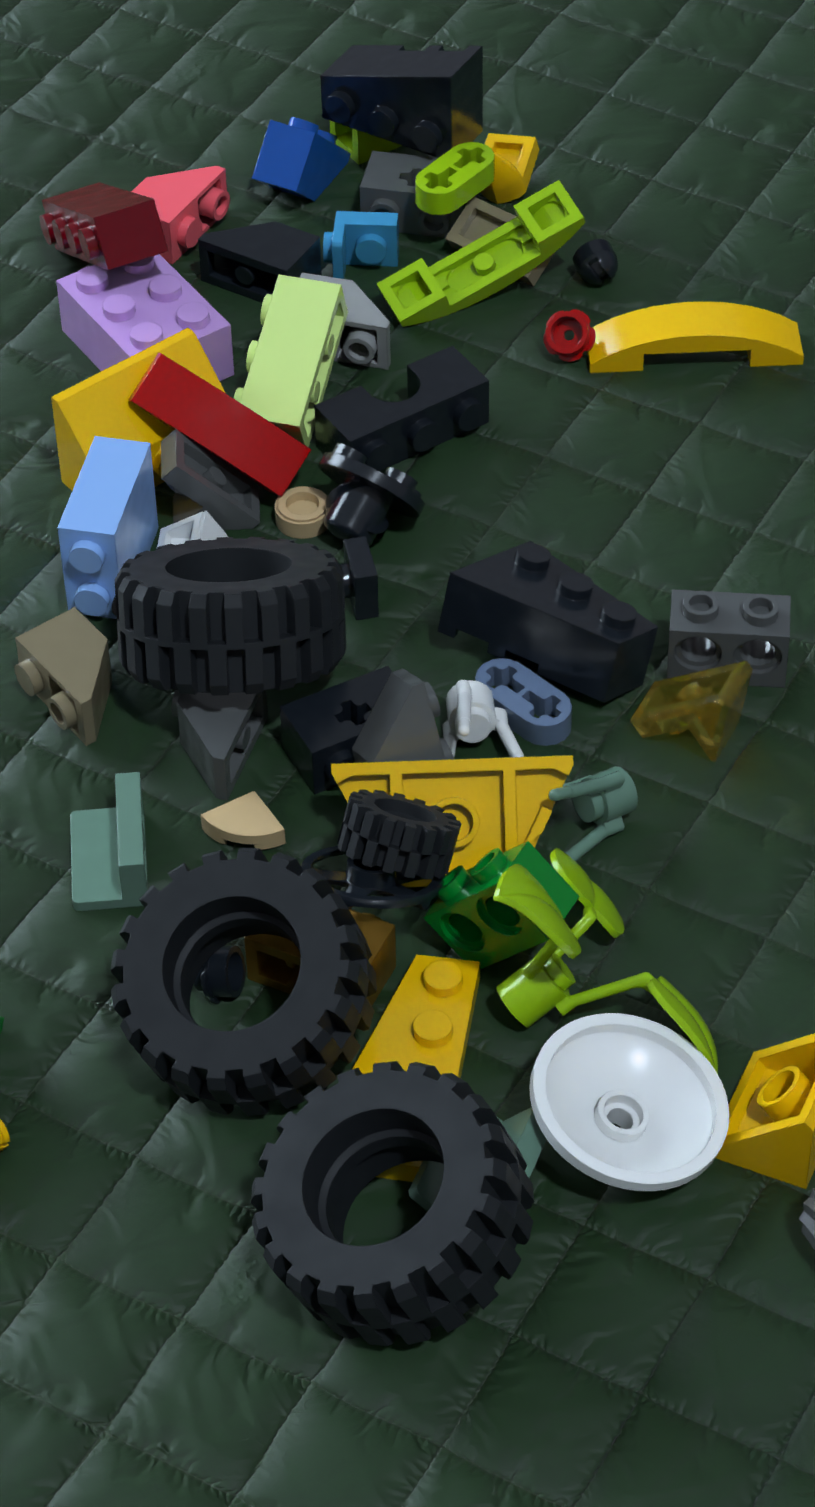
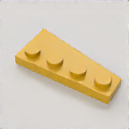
(425, 1025)

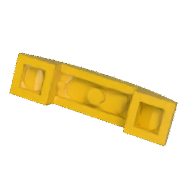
(694, 328)

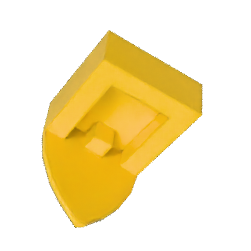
(513, 166)

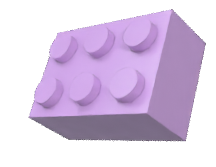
(134, 308)

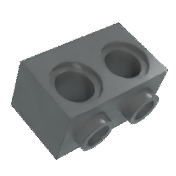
(730, 628)

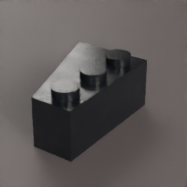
(407, 96)
(552, 617)

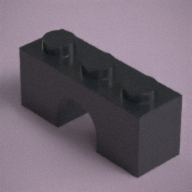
(443, 402)

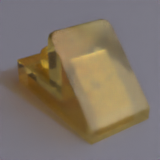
(700, 701)

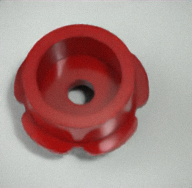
(555, 332)

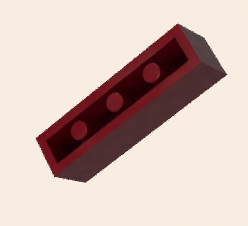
(103, 225)

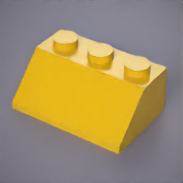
(102, 405)

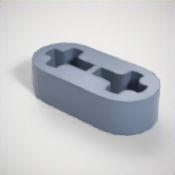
(529, 696)

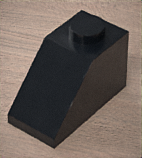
(252, 257)

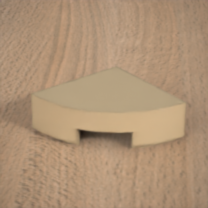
(244, 822)

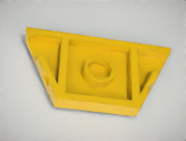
(493, 798)

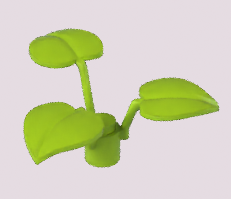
(546, 978)

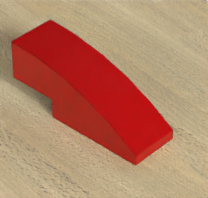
(220, 424)

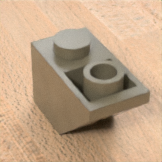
(68, 670)

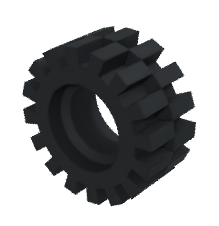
(398, 834)

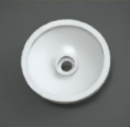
(640, 1079)

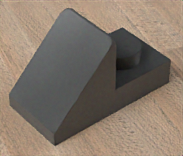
(207, 484)

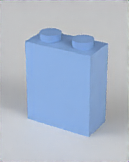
(106, 521)

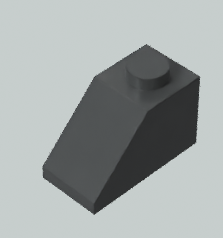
(220, 734)

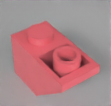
(187, 205)

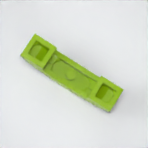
(487, 264)

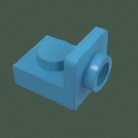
(362, 241)

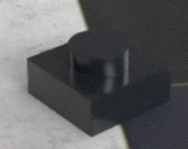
(360, 578)

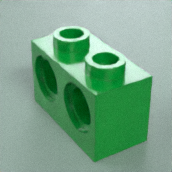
(487, 928)

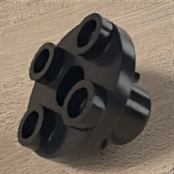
(365, 495)

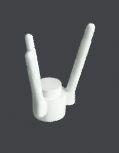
(474, 716)

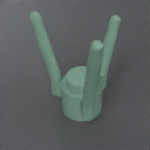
(602, 800)

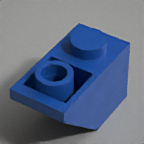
(299, 158)

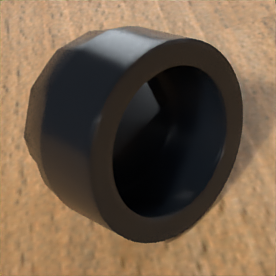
(592, 252)

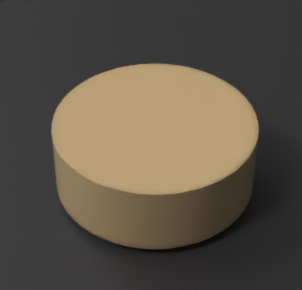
(301, 512)

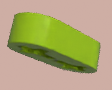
(454, 178)

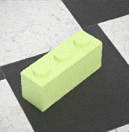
(294, 353)

